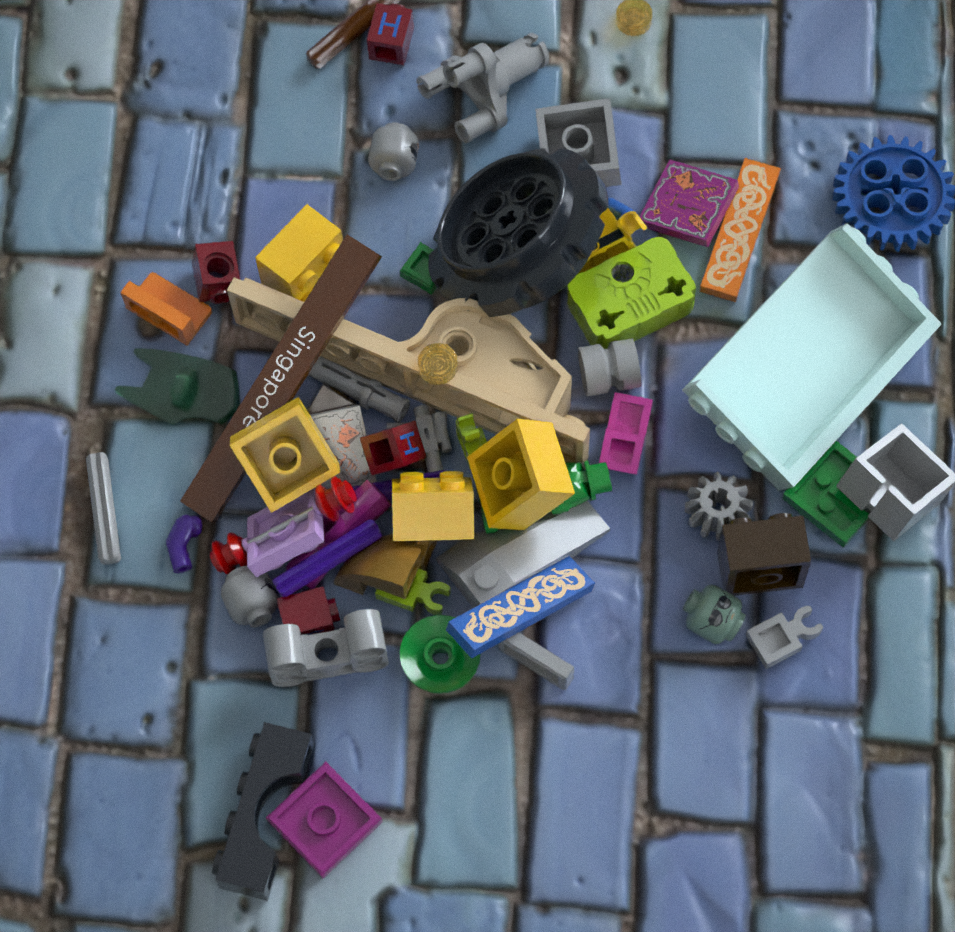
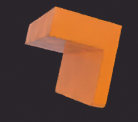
(166, 307)

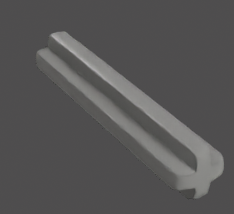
(103, 508)

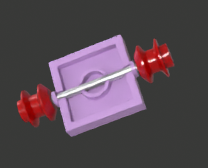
(285, 532)

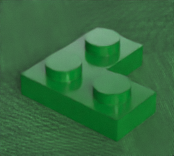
(823, 502)

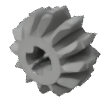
(709, 494)

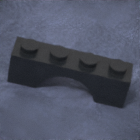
(278, 761)

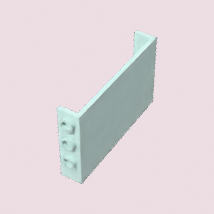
(812, 357)

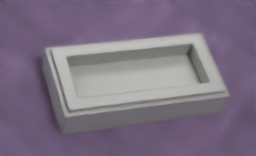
(538, 660)

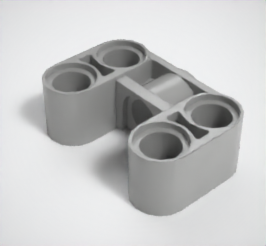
(294, 656)

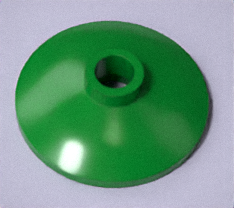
(421, 645)

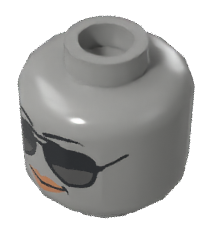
(393, 151)
(249, 598)

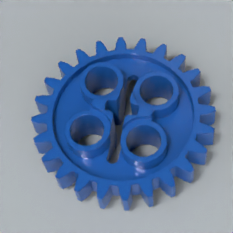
(890, 164)

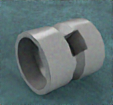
(609, 367)

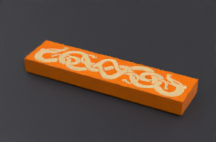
(740, 230)

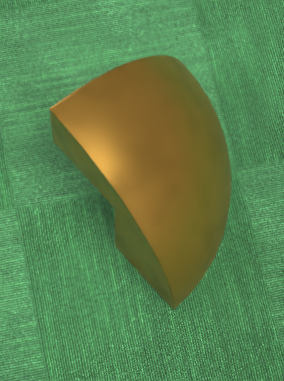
(385, 566)

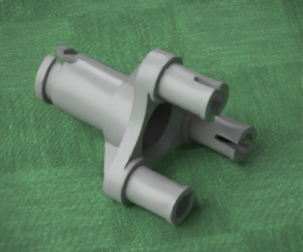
(486, 80)

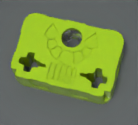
(636, 306)

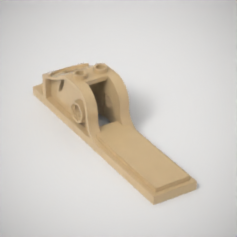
(492, 354)

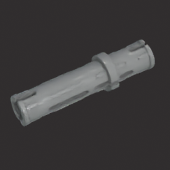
(368, 393)

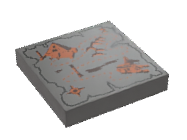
(342, 432)

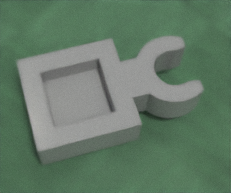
(778, 639)

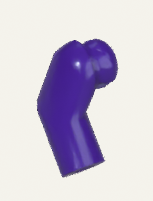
(177, 541)

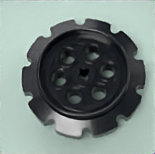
(519, 230)

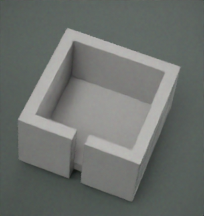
(897, 481)

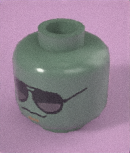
(714, 614)

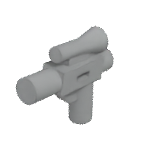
(432, 433)

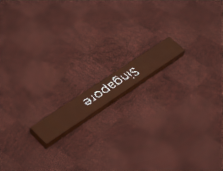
(284, 371)

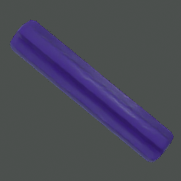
(327, 558)

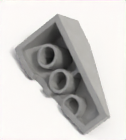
(505, 558)

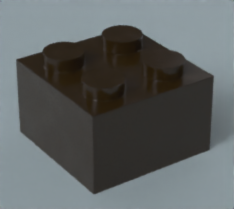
(763, 554)

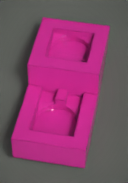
(626, 433)

